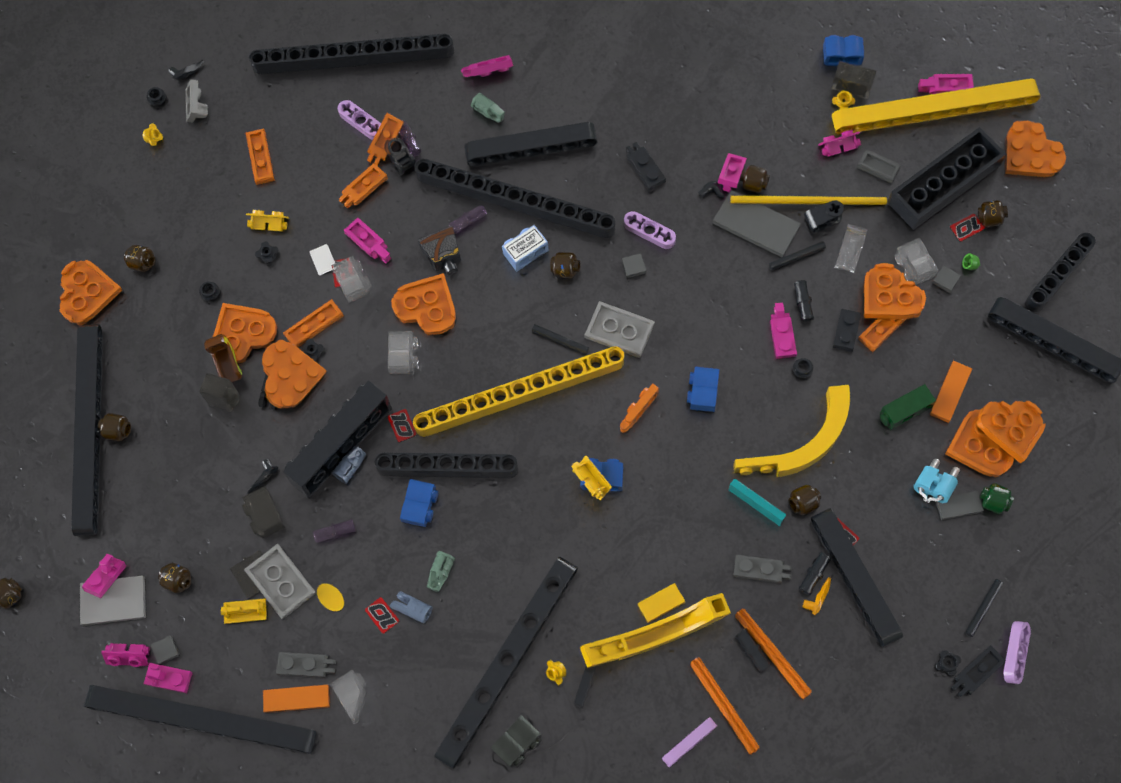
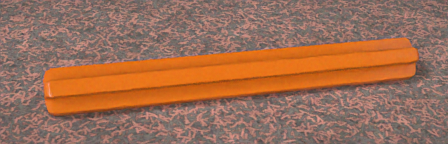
(773, 653)
(724, 705)

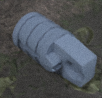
(349, 464)

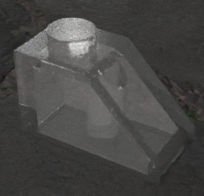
(851, 248)
(351, 693)

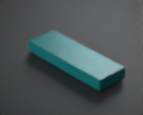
(757, 502)

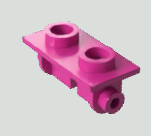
(832, 144)
(117, 655)

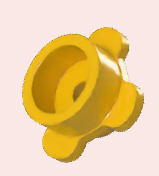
(843, 95)
(152, 135)
(556, 671)

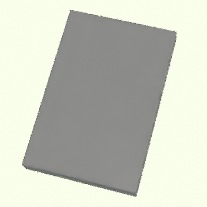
(620, 329)
(280, 581)
(121, 602)

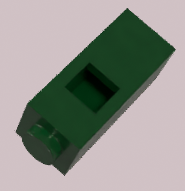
(907, 407)

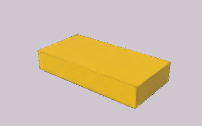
(661, 603)

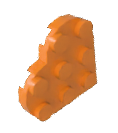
(1031, 152)
(85, 291)
(891, 295)
(427, 304)
(245, 329)
(289, 374)
(1012, 426)
(977, 450)

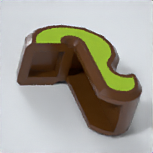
(223, 357)

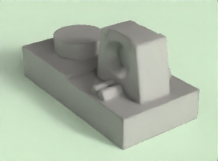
(193, 107)

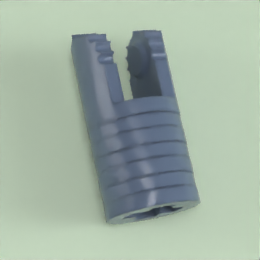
(415, 608)

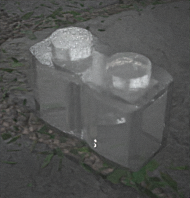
(916, 262)
(351, 279)
(401, 352)

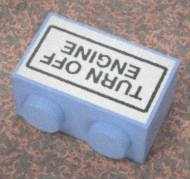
(525, 247)

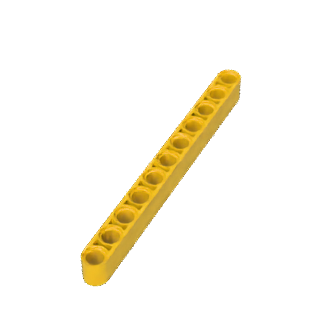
(936, 106)
(513, 399)

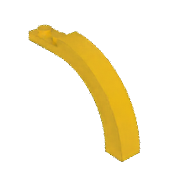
(786, 464)
(658, 633)

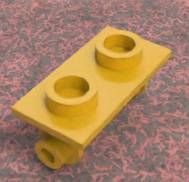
(259, 220)
(591, 475)
(244, 611)

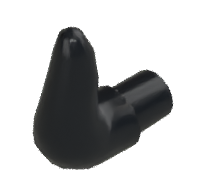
(711, 186)

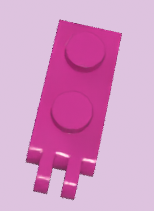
(486, 67)

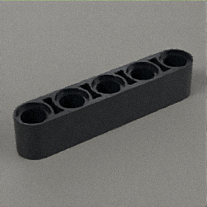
(1056, 279)

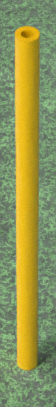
(807, 200)

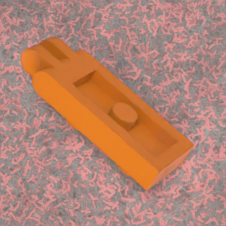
(388, 129)
(363, 186)
(637, 409)

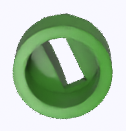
(971, 262)

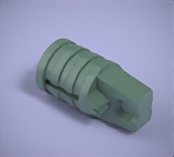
(487, 108)
(437, 577)

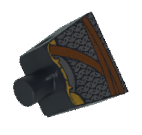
(441, 249)

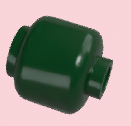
(996, 498)

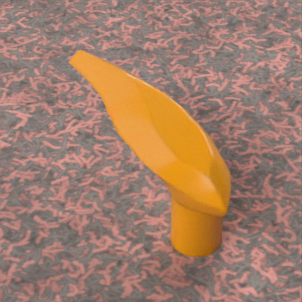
(820, 598)

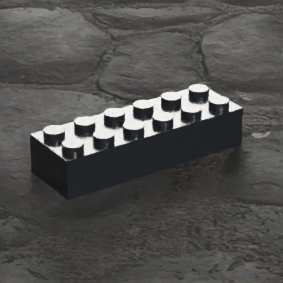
(946, 178)
(337, 438)

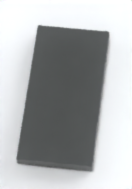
(757, 225)

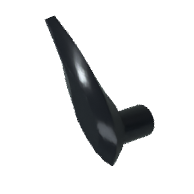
(185, 72)
(269, 471)

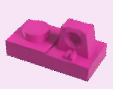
(731, 171)
(104, 576)
(168, 678)

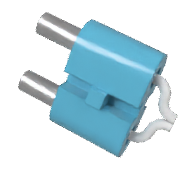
(935, 484)

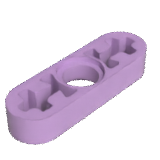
(358, 112)
(634, 228)
(1017, 652)
(689, 742)

